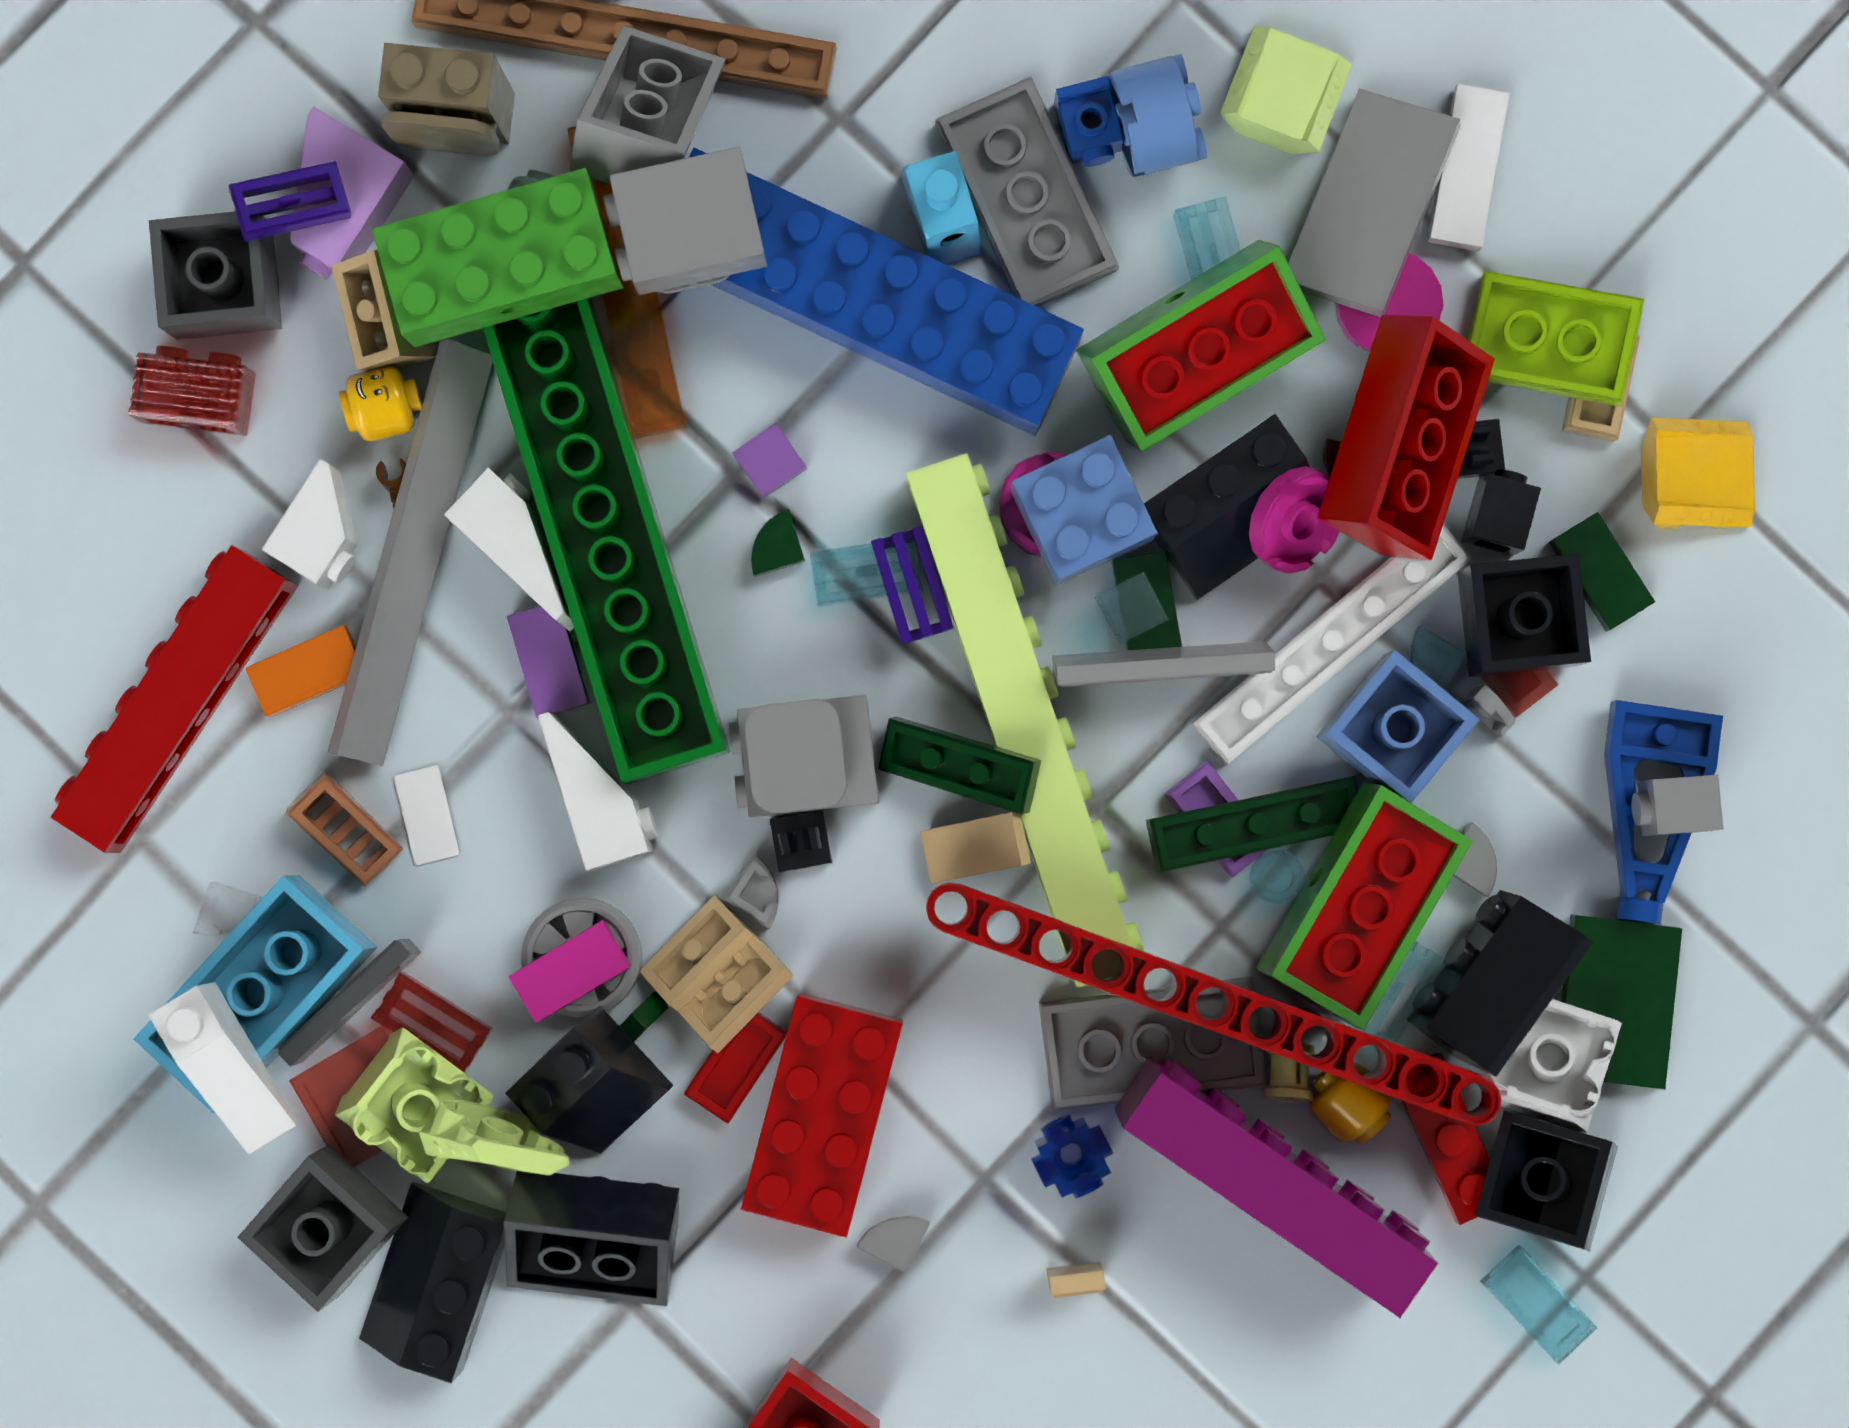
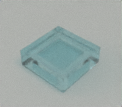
(1131, 608)

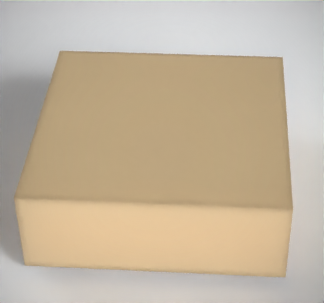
(1076, 1279)

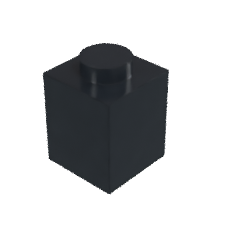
(1501, 512)

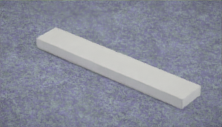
(1326, 647)

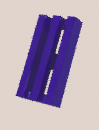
(293, 221)
(899, 541)

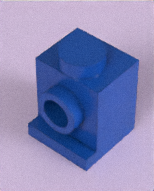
(1082, 101)

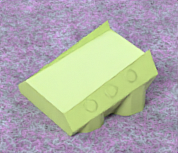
(1285, 91)
(401, 1096)
(491, 1137)

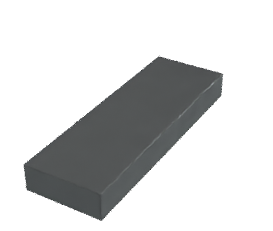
(348, 1001)

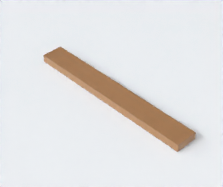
(592, 27)

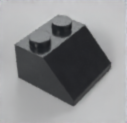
(590, 1085)
(1546, 1180)

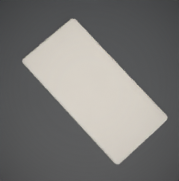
(426, 815)

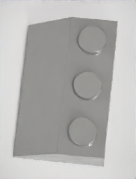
(643, 105)

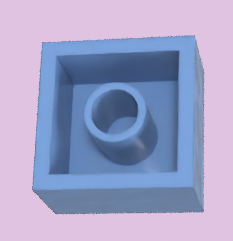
(1083, 510)
(1398, 727)

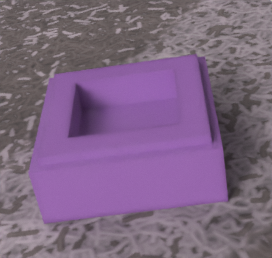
(769, 460)

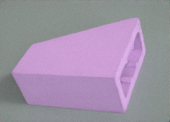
(372, 185)

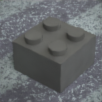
(211, 278)
(322, 1227)

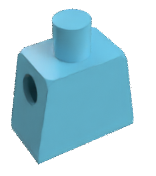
(942, 208)

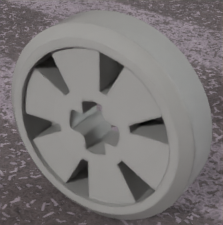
(568, 920)

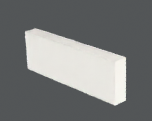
(1470, 170)

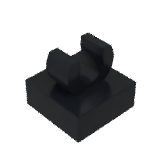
(1484, 450)
(800, 840)

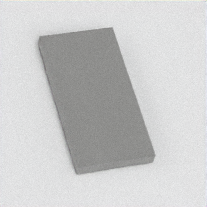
(1027, 194)
(1372, 201)
(1104, 1041)

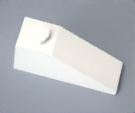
(513, 537)
(600, 808)
(223, 1065)

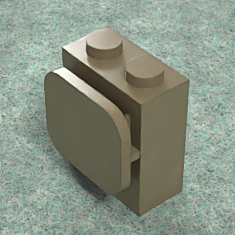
(445, 99)

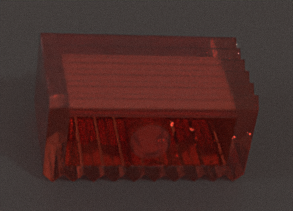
(192, 392)

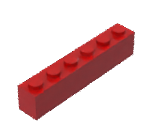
(173, 700)

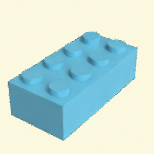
(275, 970)

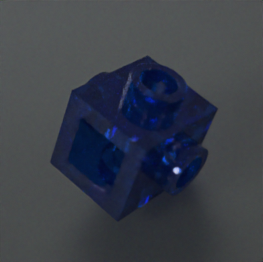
(1078, 1176)

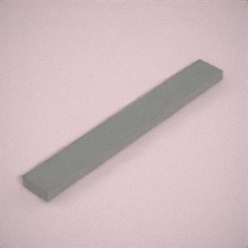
(411, 553)

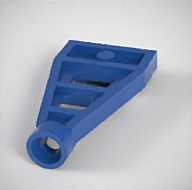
(1660, 736)

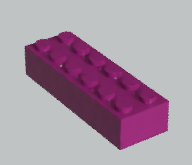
(1275, 1186)

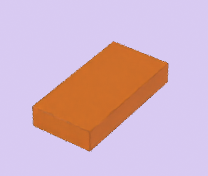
(303, 671)

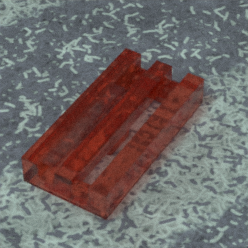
(394, 1000)

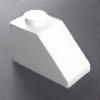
(316, 530)

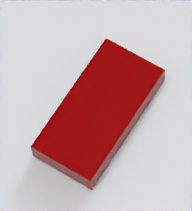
(732, 1072)

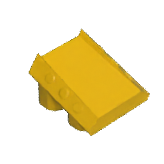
(1698, 473)

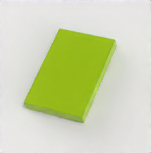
(1556, 336)

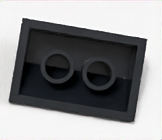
(1209, 510)
(1498, 981)
(591, 1237)
(435, 1283)

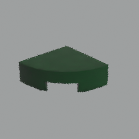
(776, 545)
(644, 1016)

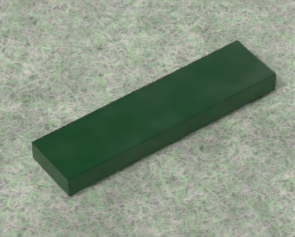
(1249, 824)

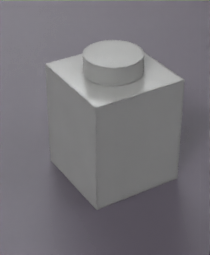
(1678, 805)

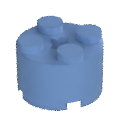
(1157, 115)

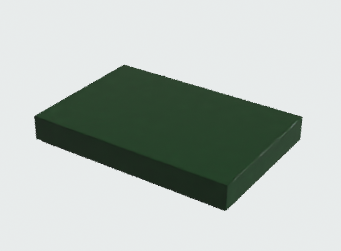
(1634, 980)

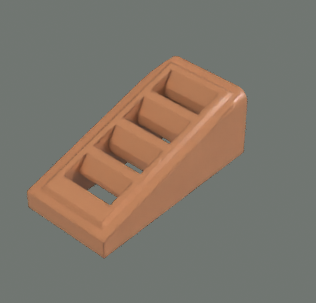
(311, 796)

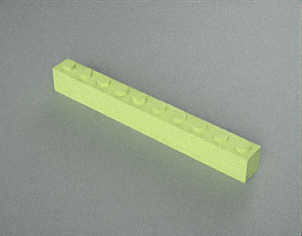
(1018, 702)

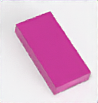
(570, 971)

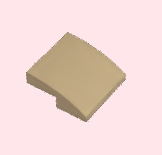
(716, 973)

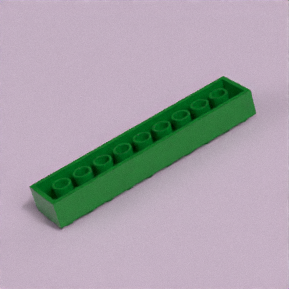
(606, 541)

